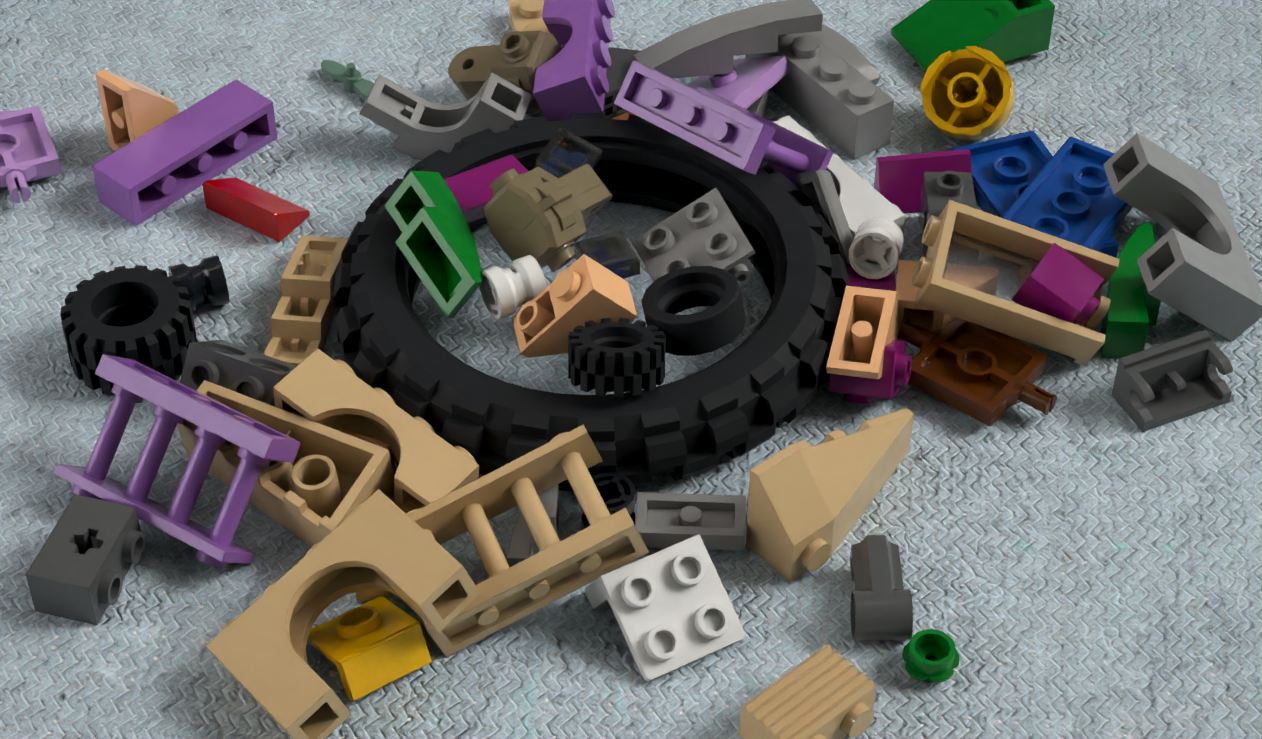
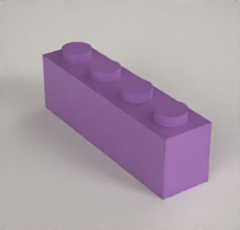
(185, 152)

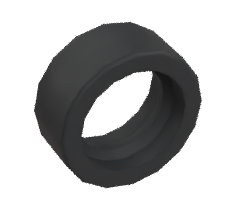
(688, 289)

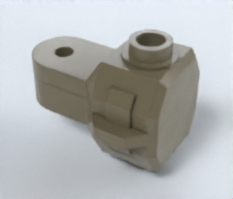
(511, 60)
(543, 213)

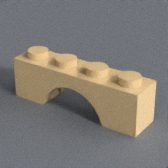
(335, 397)

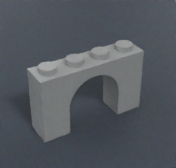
(1201, 258)

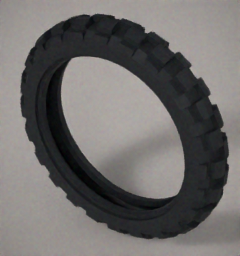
(662, 431)

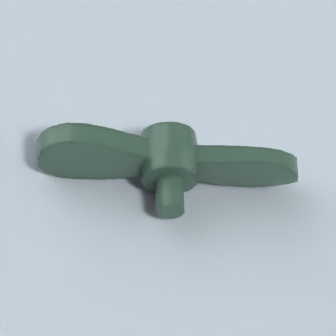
(349, 76)

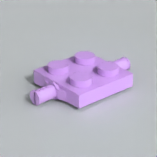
(25, 151)

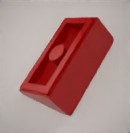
(253, 207)

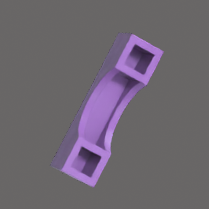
(576, 75)

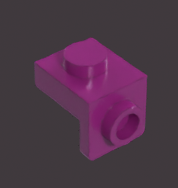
(894, 375)

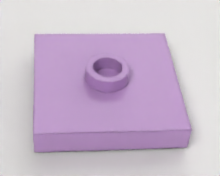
(748, 81)

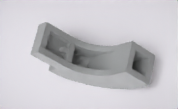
(432, 126)

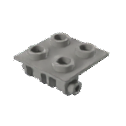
(697, 236)

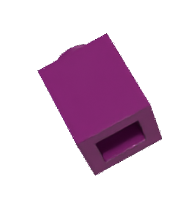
(1060, 287)

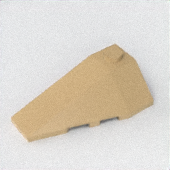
(815, 494)

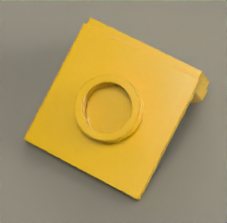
(371, 646)

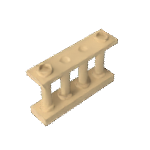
(558, 565)

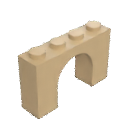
(368, 550)

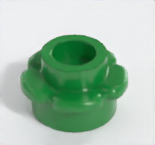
(929, 646)

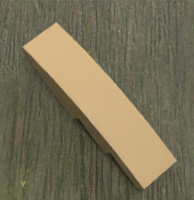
(306, 300)

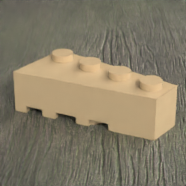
(322, 483)

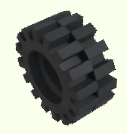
(616, 357)

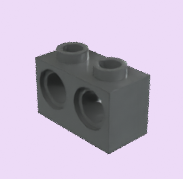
(233, 369)

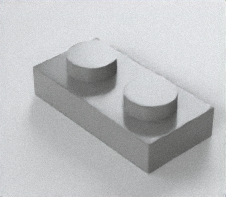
(674, 517)

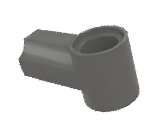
(878, 599)

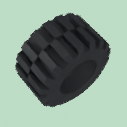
(131, 317)

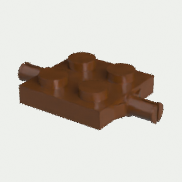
(976, 369)

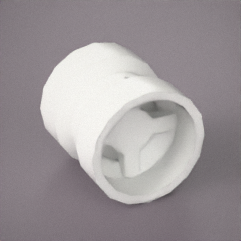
(876, 258)
(510, 288)

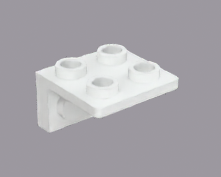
(669, 607)

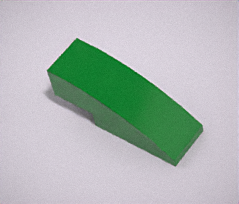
(436, 239)
(1130, 304)

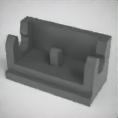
(1172, 380)

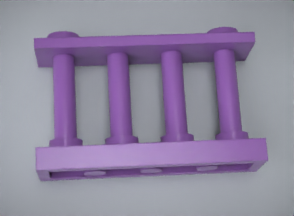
(718, 124)
(215, 427)

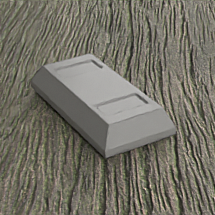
(822, 193)

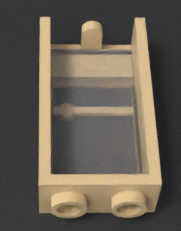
(981, 263)

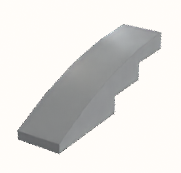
(713, 43)

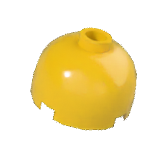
(968, 93)

